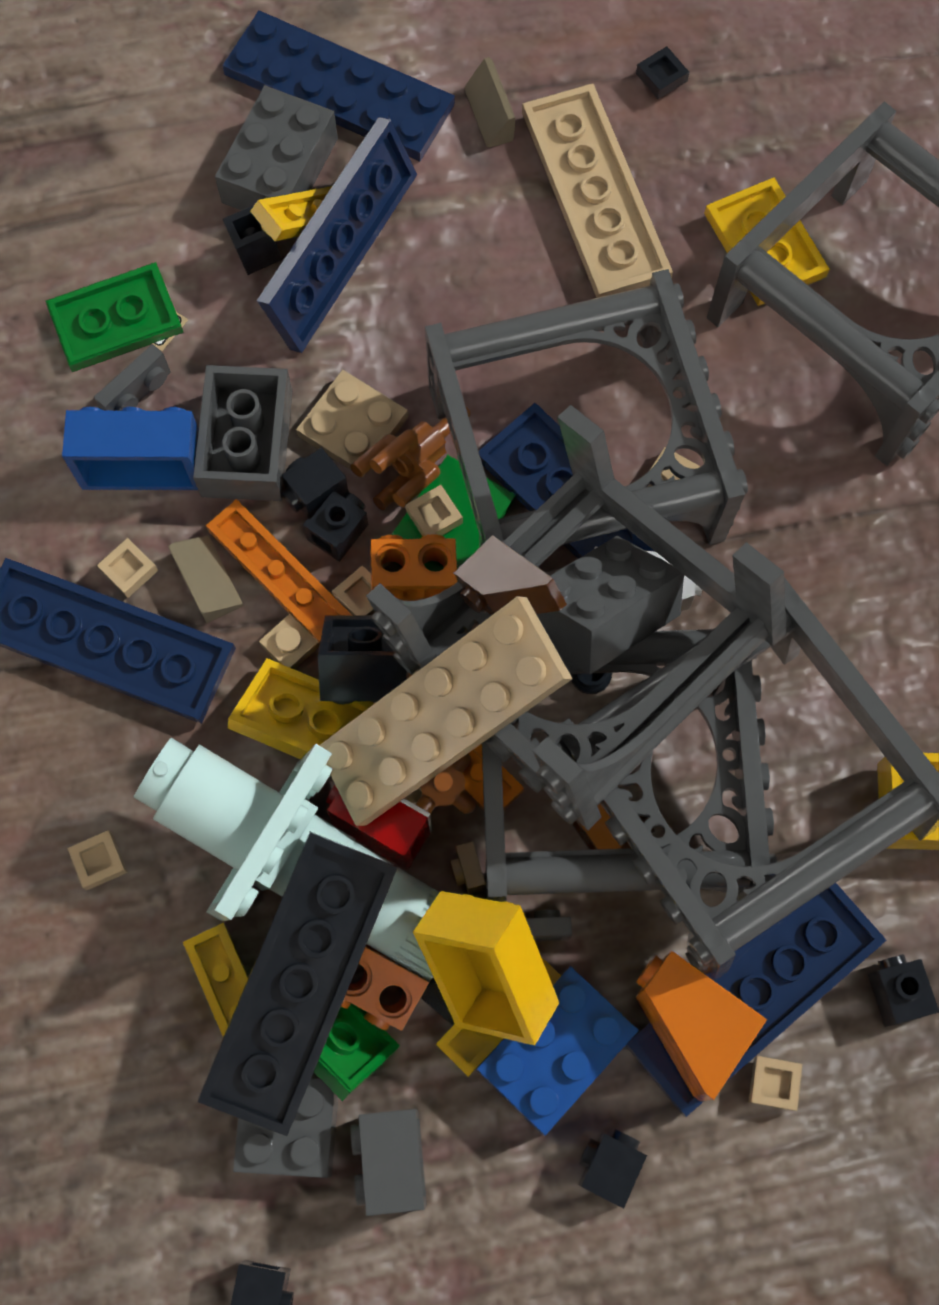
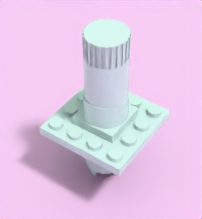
(264, 834)

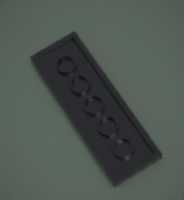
(297, 984)

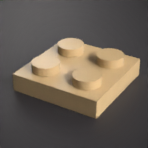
(350, 419)

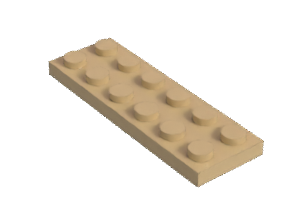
(595, 190)
(445, 710)

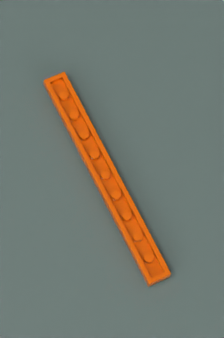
(309, 603)

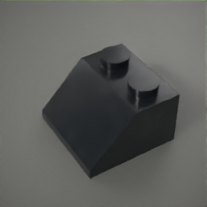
(356, 661)

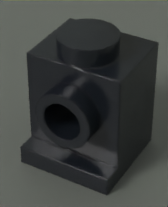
(339, 536)

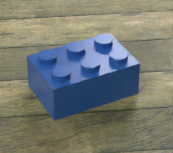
(131, 448)
(567, 1057)

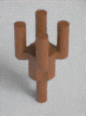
(411, 455)
(448, 789)

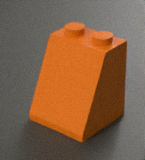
(697, 1022)

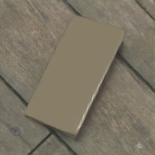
(490, 105)
(206, 577)

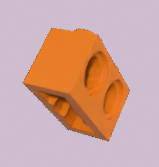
(414, 579)
(379, 974)

